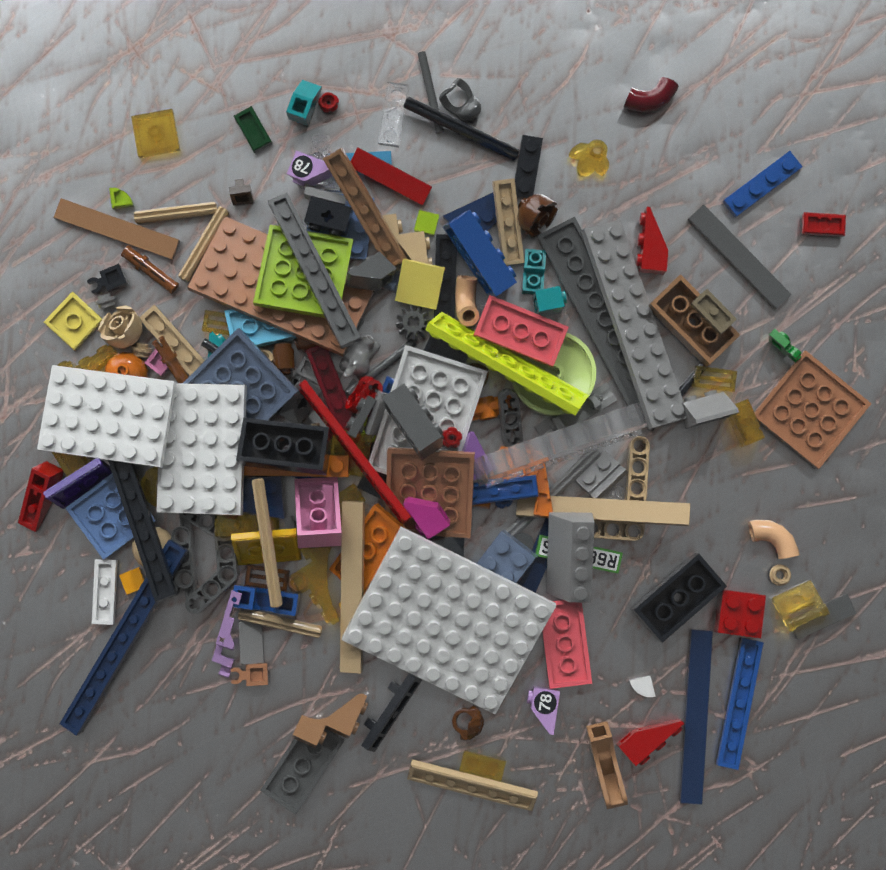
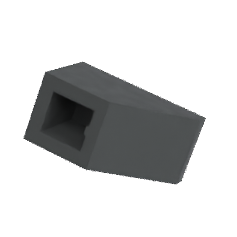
(371, 274)

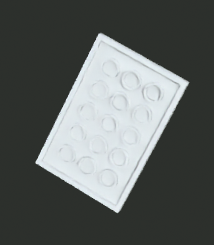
(445, 388)
(107, 416)
(202, 451)

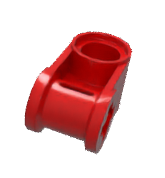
(362, 391)

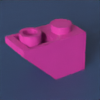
(428, 516)

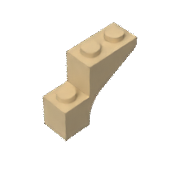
(413, 244)

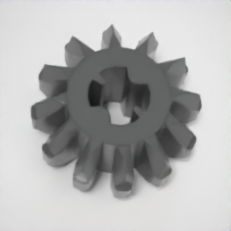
(412, 330)

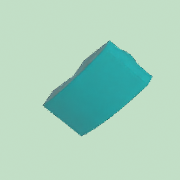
(533, 271)

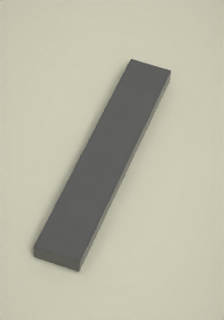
(739, 257)

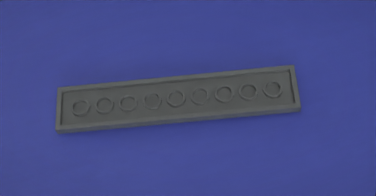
(573, 266)

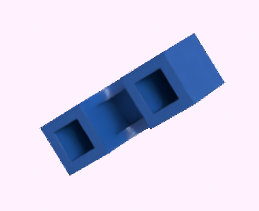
(258, 599)

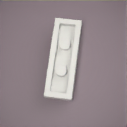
(104, 591)

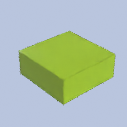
(426, 222)

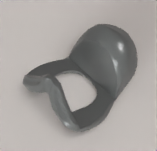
(469, 110)

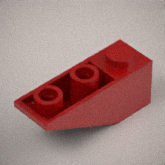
(654, 252)
(643, 741)

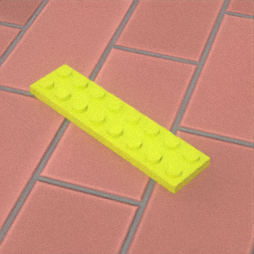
(507, 363)

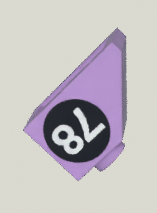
(308, 170)
(544, 705)

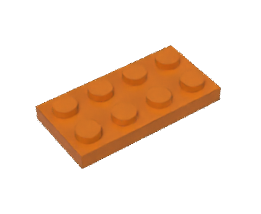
(378, 536)

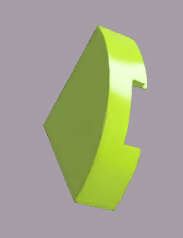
(120, 199)

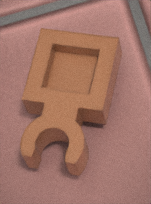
(254, 674)

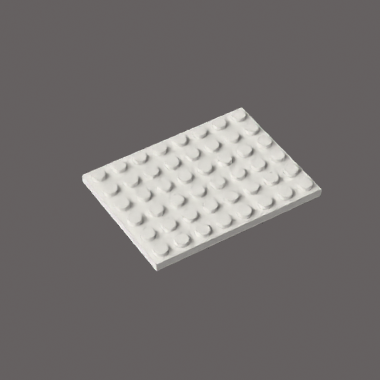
(448, 620)

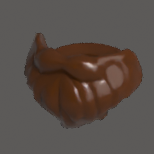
(475, 725)

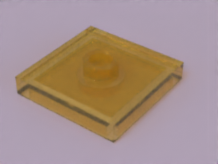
(155, 133)

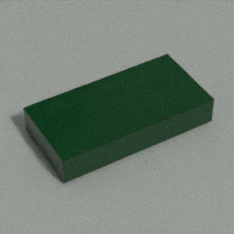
(252, 129)

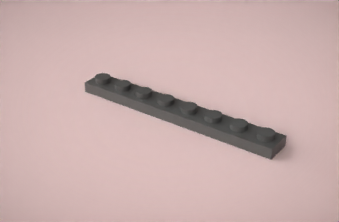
(314, 270)

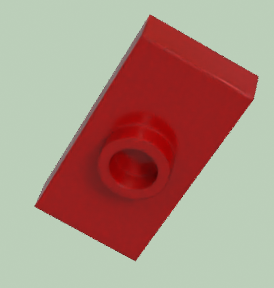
(823, 224)

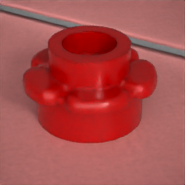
(328, 97)
(451, 431)

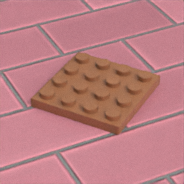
(811, 409)
(440, 478)

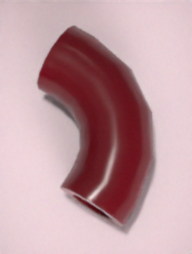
(654, 99)

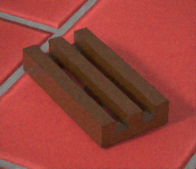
(259, 585)

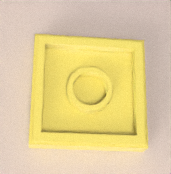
(419, 284)
(73, 321)

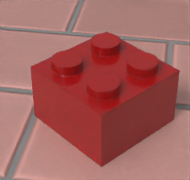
(739, 613)

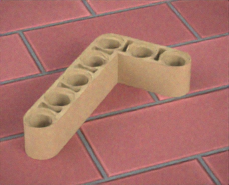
(631, 477)

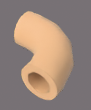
(466, 300)
(776, 535)

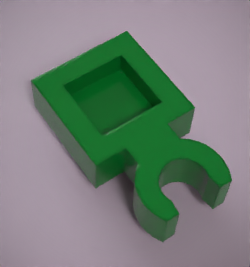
(782, 343)

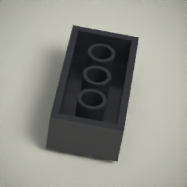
(264, 440)
(697, 587)

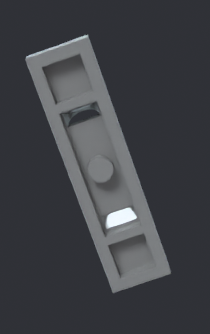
(600, 399)

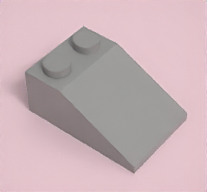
(708, 408)

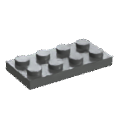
(300, 771)

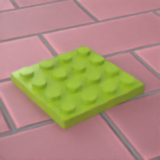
(281, 280)

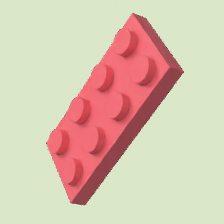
(521, 331)
(566, 646)

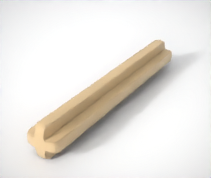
(175, 212)
(202, 245)
(280, 623)

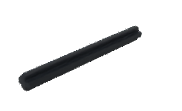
(461, 128)

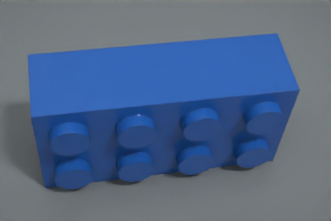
(480, 254)

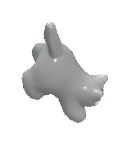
(358, 359)

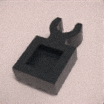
(111, 278)

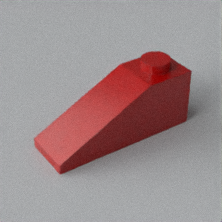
(35, 503)

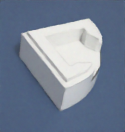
(643, 686)

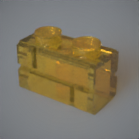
(746, 424)

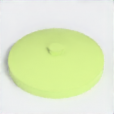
(573, 365)

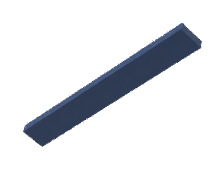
(696, 716)

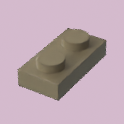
(713, 311)

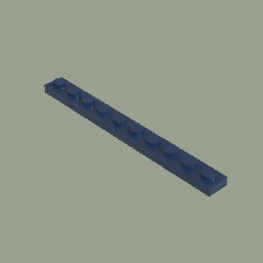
(117, 647)

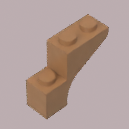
(340, 722)
(606, 765)

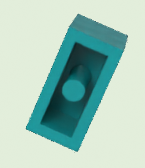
(549, 301)

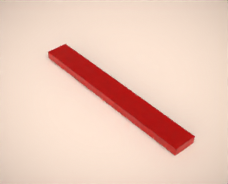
(354, 452)

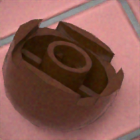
(535, 213)

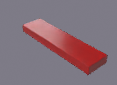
(390, 176)

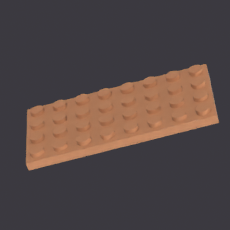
(231, 276)

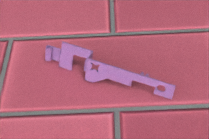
(224, 632)

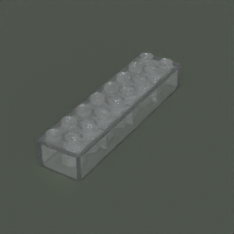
(565, 443)

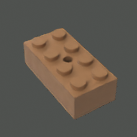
(674, 311)

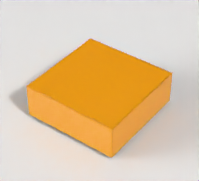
(132, 580)

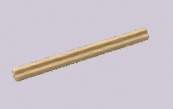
(267, 542)

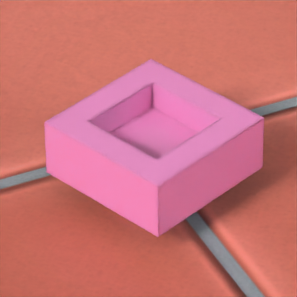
(155, 363)

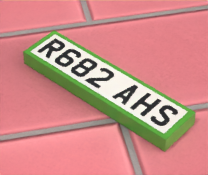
(602, 558)

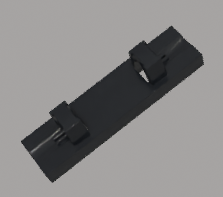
(392, 711)

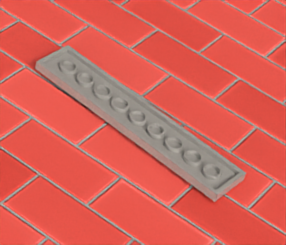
(634, 324)

